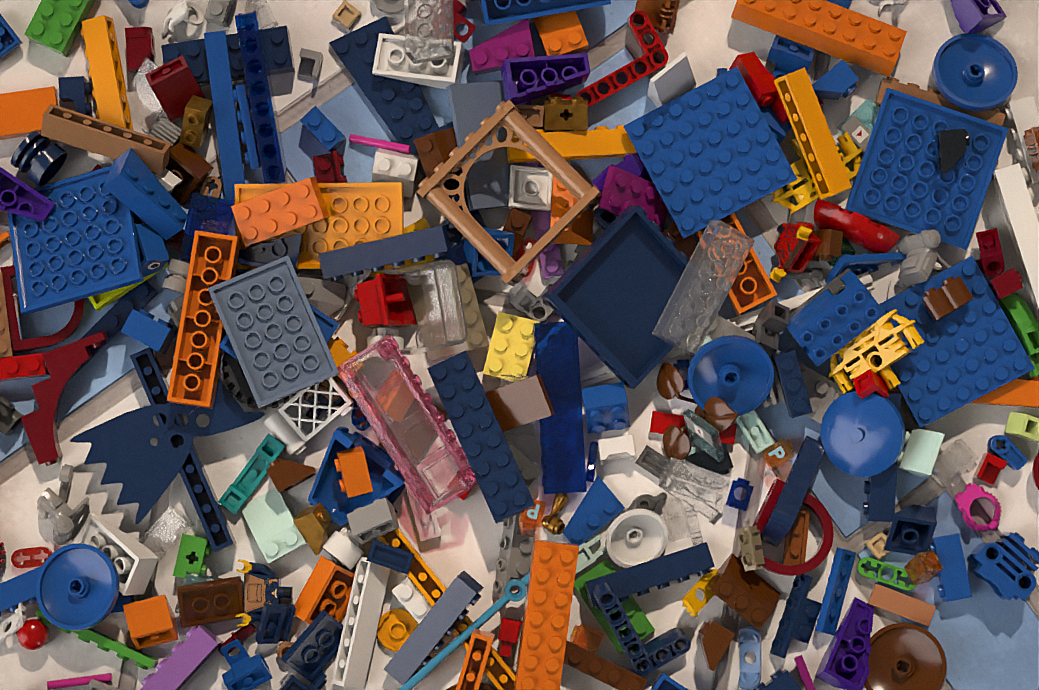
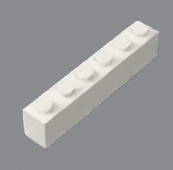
(360, 624)

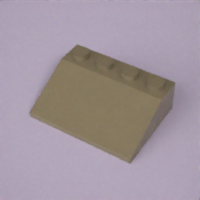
(477, 334)

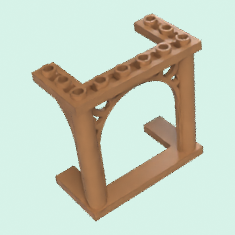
(435, 191)

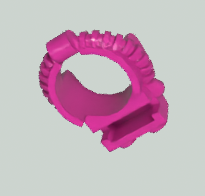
(965, 499)

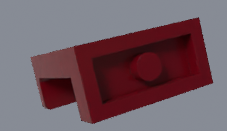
(174, 87)

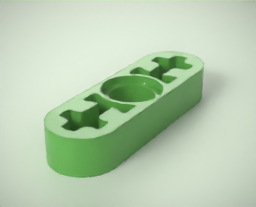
(873, 563)

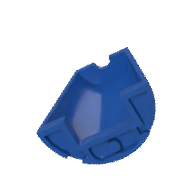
(327, 487)

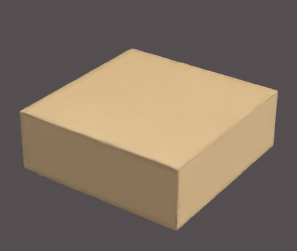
(346, 14)
(876, 545)

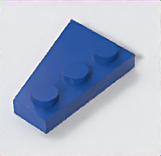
(593, 513)

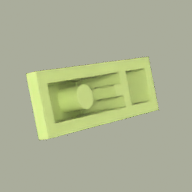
(1023, 426)

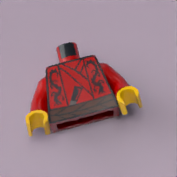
(794, 248)

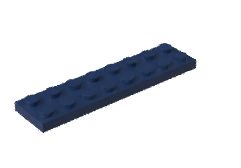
(481, 437)

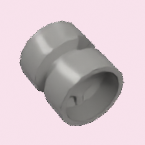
(177, 278)

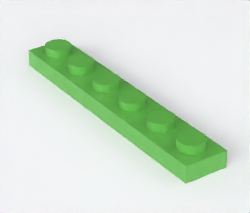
(107, 643)

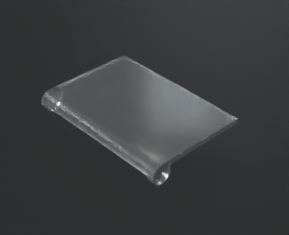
(142, 100)

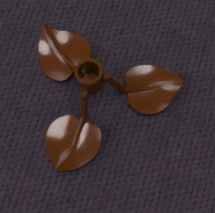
(715, 412)

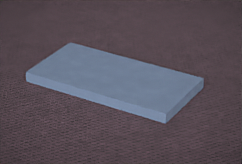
(489, 176)

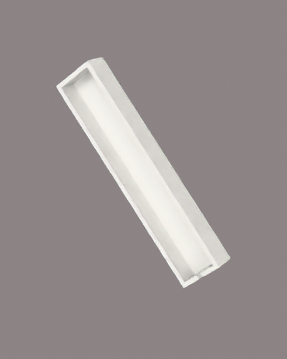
(1022, 223)

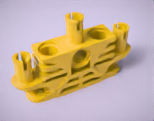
(807, 192)
(867, 340)

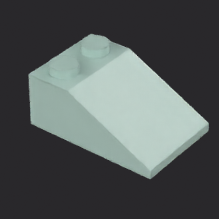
(920, 451)
(273, 525)

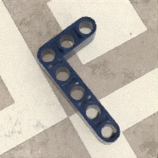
(793, 492)
(628, 636)

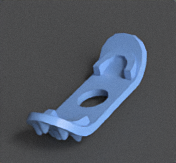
(749, 673)

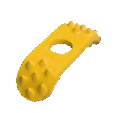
(690, 600)

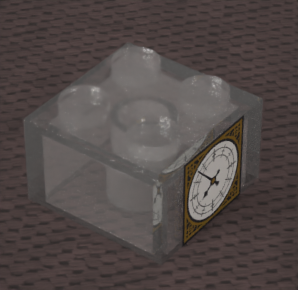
(952, 463)

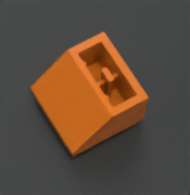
(151, 622)

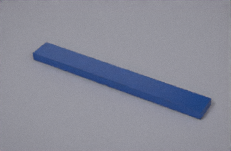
(224, 111)

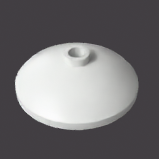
(642, 546)

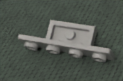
(514, 555)

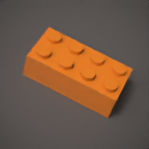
(280, 211)

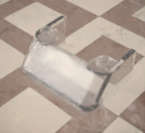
(442, 301)

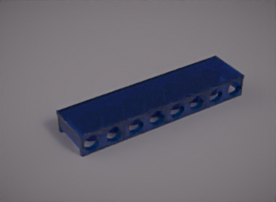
(261, 96)
(561, 433)

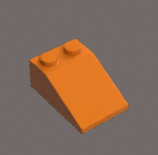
(561, 33)

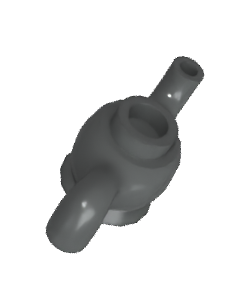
(646, 501)

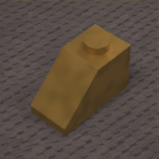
(314, 526)

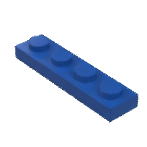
(835, 591)

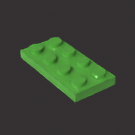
(635, 614)

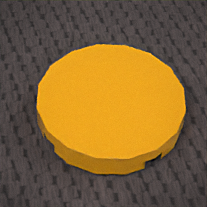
(395, 628)

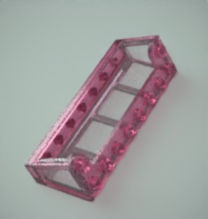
(408, 424)

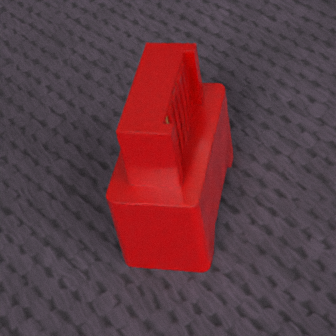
(509, 634)

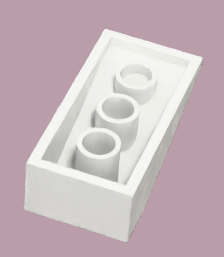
(394, 63)
(671, 81)
(132, 559)

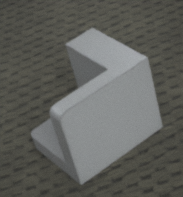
(310, 64)

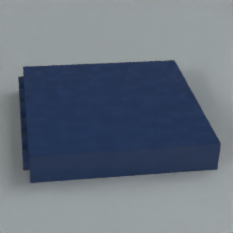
(619, 294)

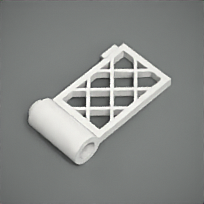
(290, 432)

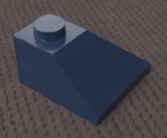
(911, 530)

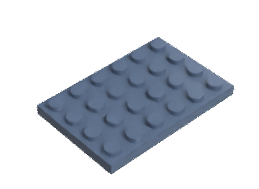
(273, 331)

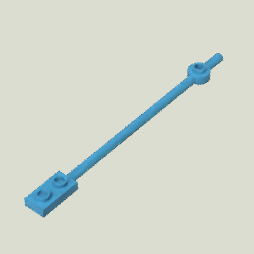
(479, 622)

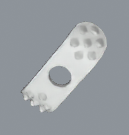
(17, 621)

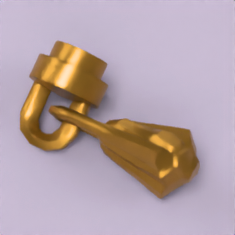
(556, 525)

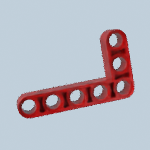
(631, 75)

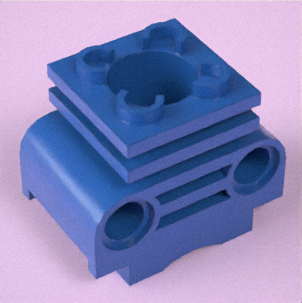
(1006, 566)

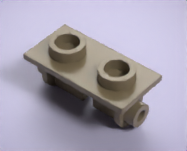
(748, 539)

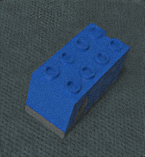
(833, 317)

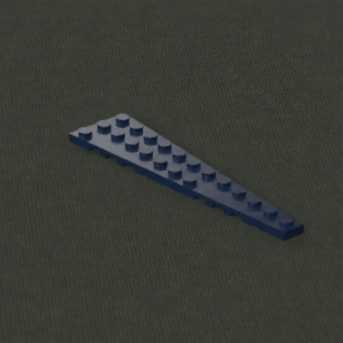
(396, 101)

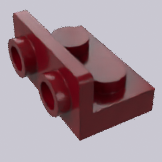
(329, 168)

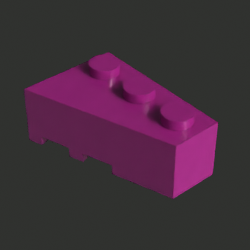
(511, 43)

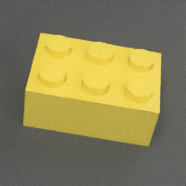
(510, 346)

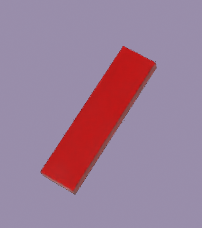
(662, 420)

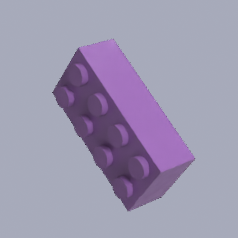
(185, 661)

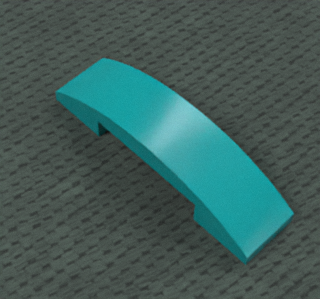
(252, 474)

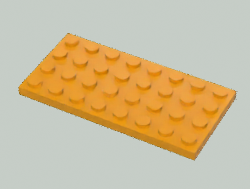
(356, 214)

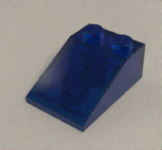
(206, 215)

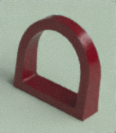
(40, 342)
(823, 517)

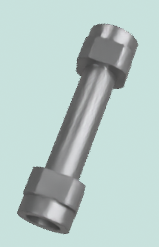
(814, 274)

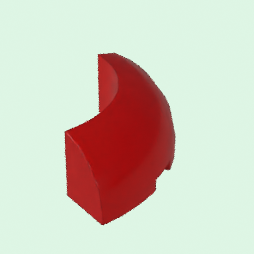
(854, 227)

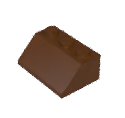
(744, 591)

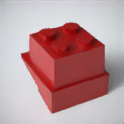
(385, 302)

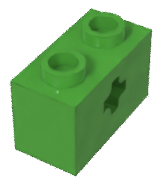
(189, 545)

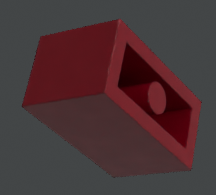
(1005, 283)

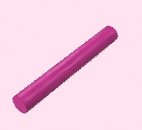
(380, 143)
(78, 681)

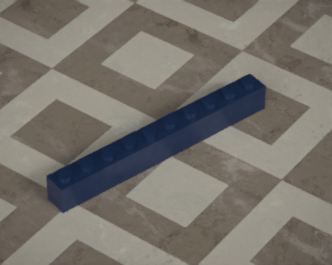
(192, 471)

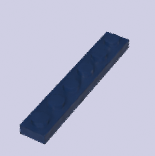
(117, 316)

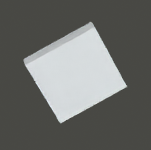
(530, 188)

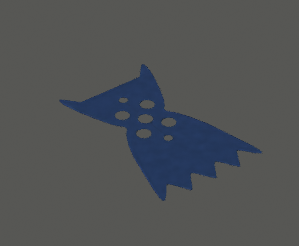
(148, 468)

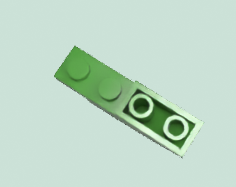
(1024, 326)

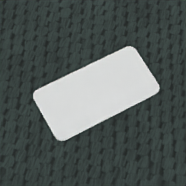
(771, 625)

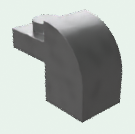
(769, 324)

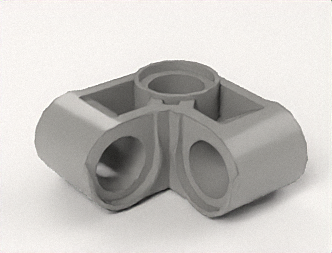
(527, 303)

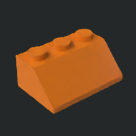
(581, 229)
(325, 590)

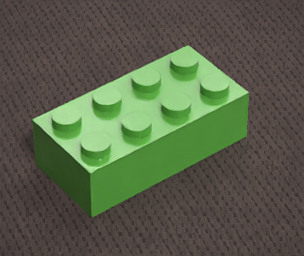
(58, 23)

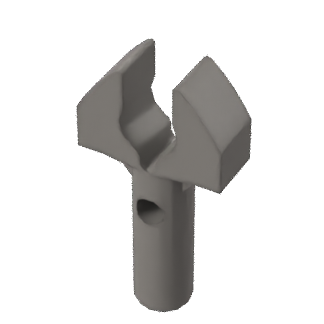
(65, 476)

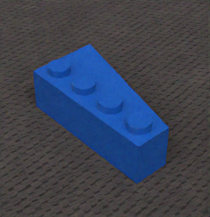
(145, 195)

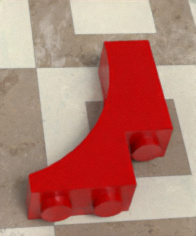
(761, 83)

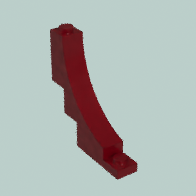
(61, 365)

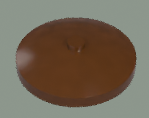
(905, 659)

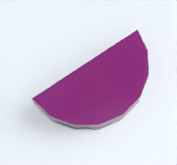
(803, 673)

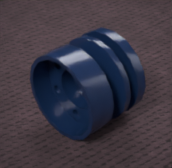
(38, 158)

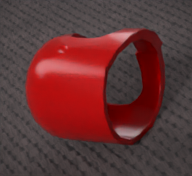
(33, 634)

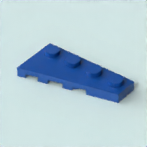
(244, 117)

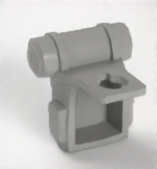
(920, 257)
(60, 514)

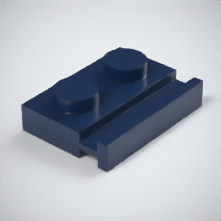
(275, 623)

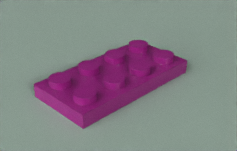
(628, 189)

